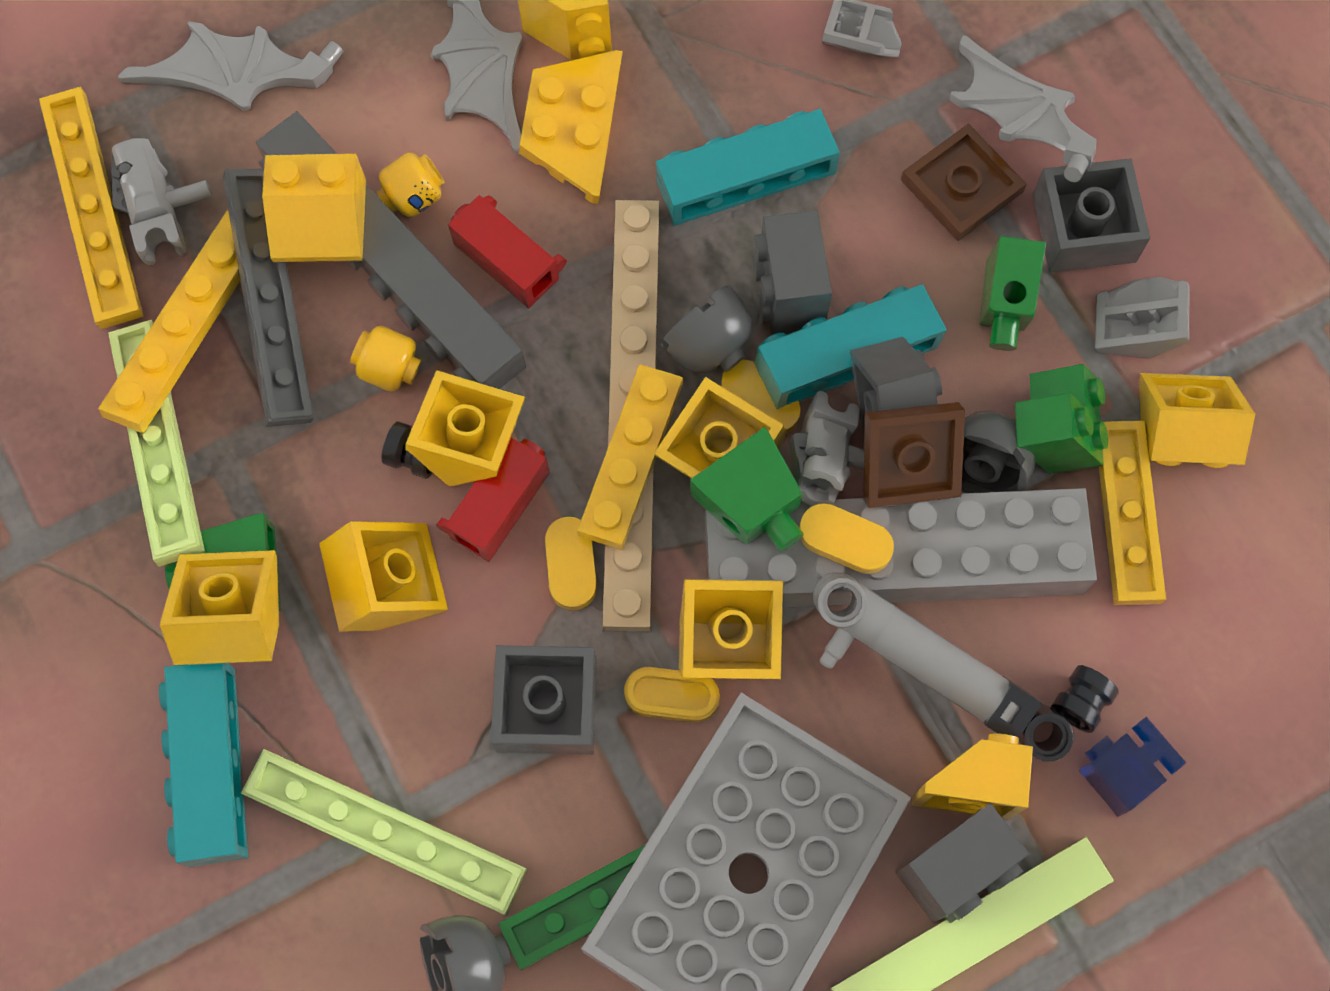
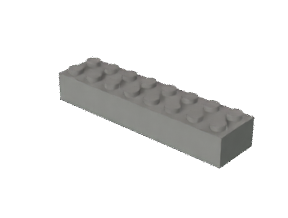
(942, 550)

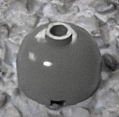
(711, 334)
(992, 455)
(463, 955)

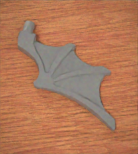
(235, 66)
(480, 68)
(1024, 108)

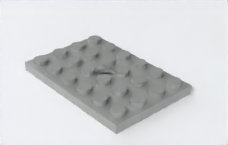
(760, 794)

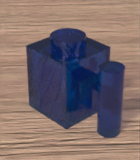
(1126, 772)

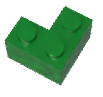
(1063, 419)

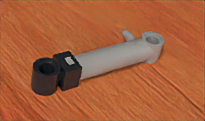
(939, 665)

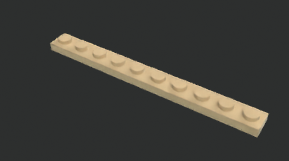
(632, 343)

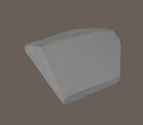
(862, 28)
(1143, 317)

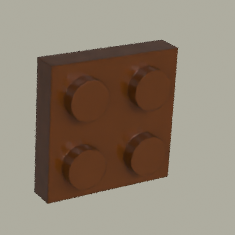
(963, 182)
(913, 454)

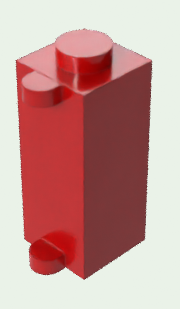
(504, 250)
(498, 502)

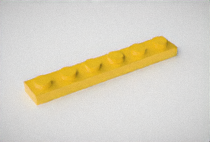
(90, 208)
(175, 333)

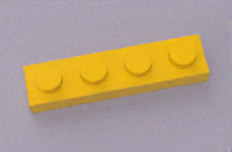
(630, 457)
(1131, 516)

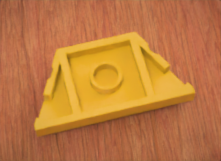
(571, 119)

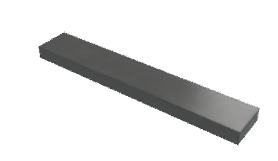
(267, 305)

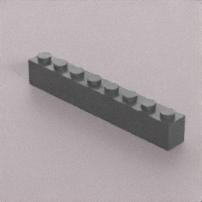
(415, 279)

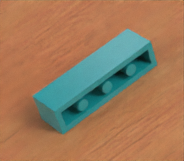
(747, 166)
(819, 354)
(203, 764)

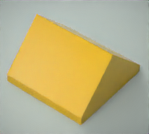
(463, 429)

